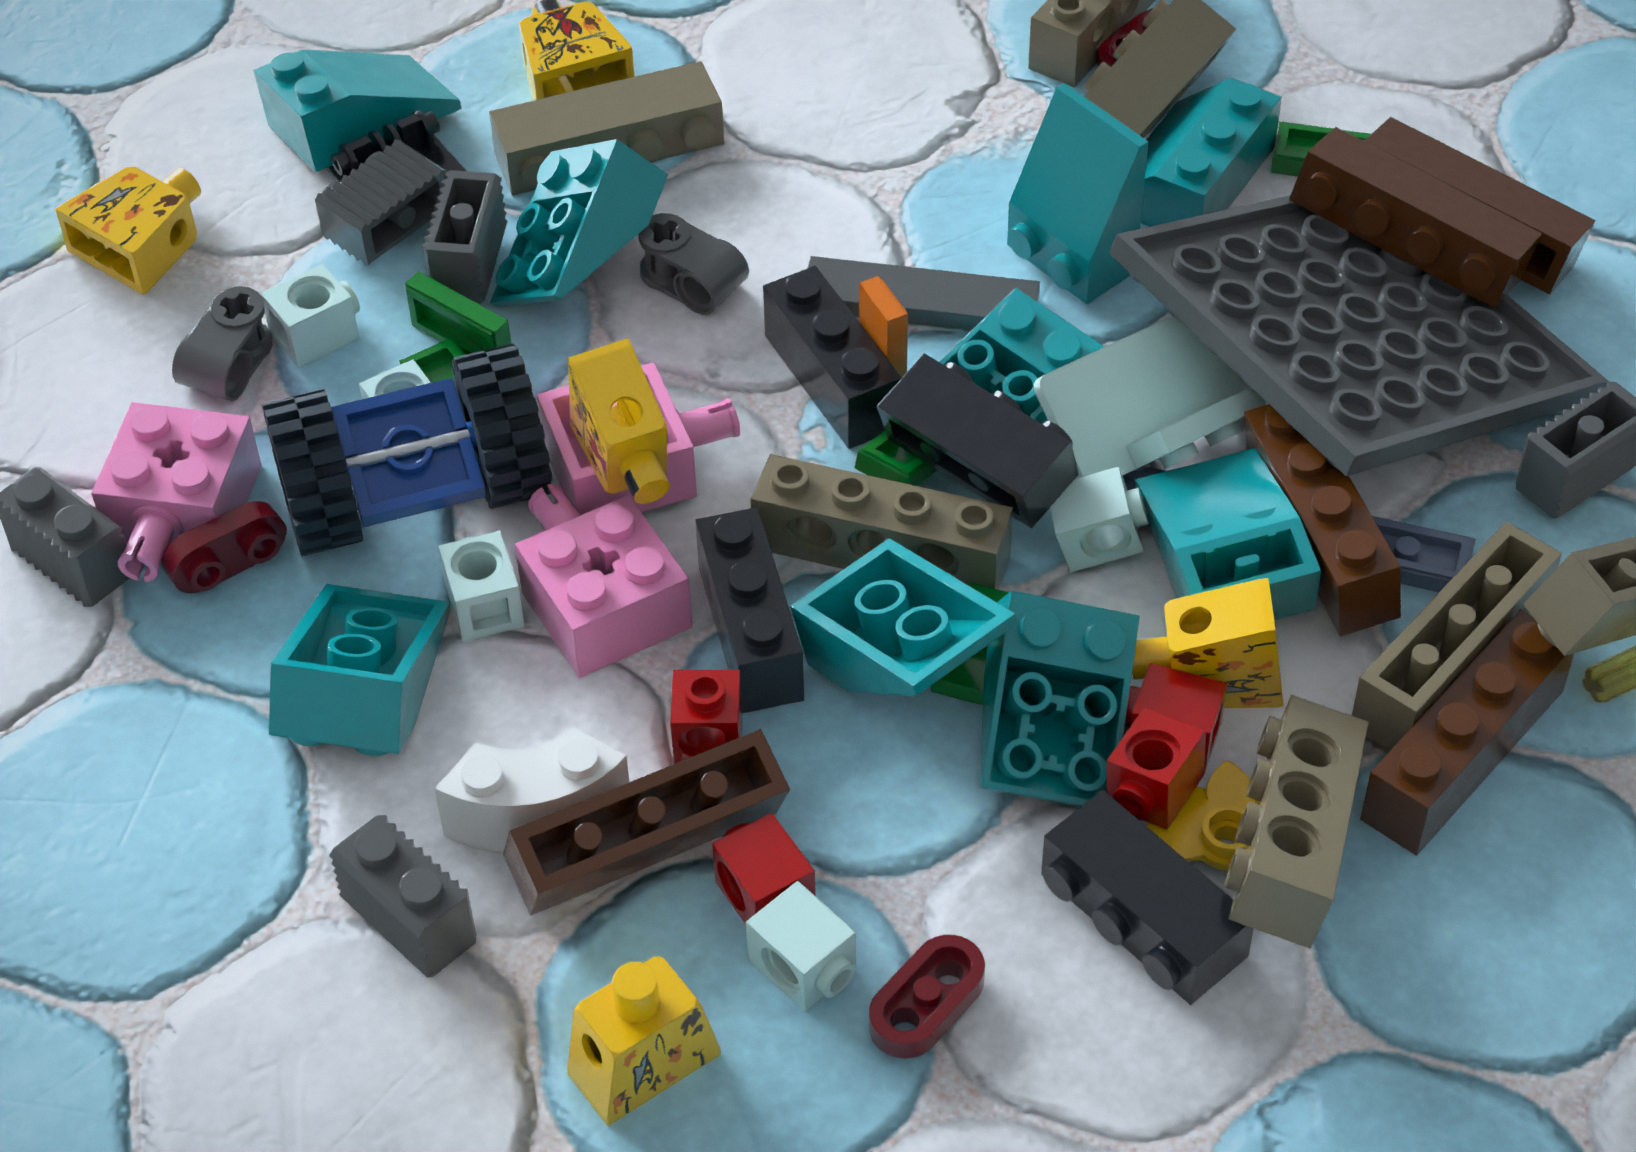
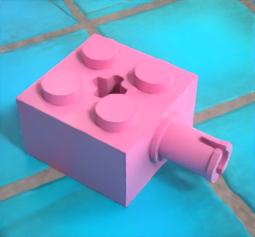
(684, 433)
(171, 475)
(600, 580)

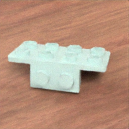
(1145, 399)

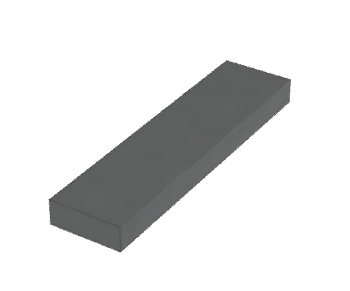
(926, 294)

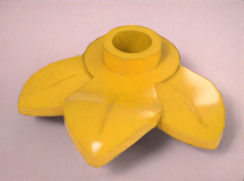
(1210, 817)

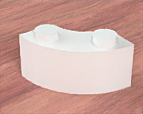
(509, 788)

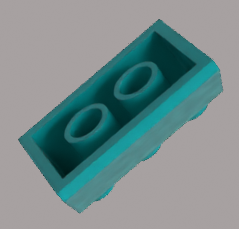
(1208, 151)

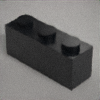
(829, 353)
(979, 438)
(750, 609)
(1144, 897)

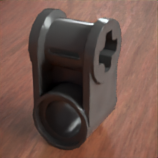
(693, 266)
(224, 345)

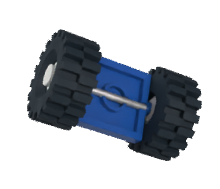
(409, 449)

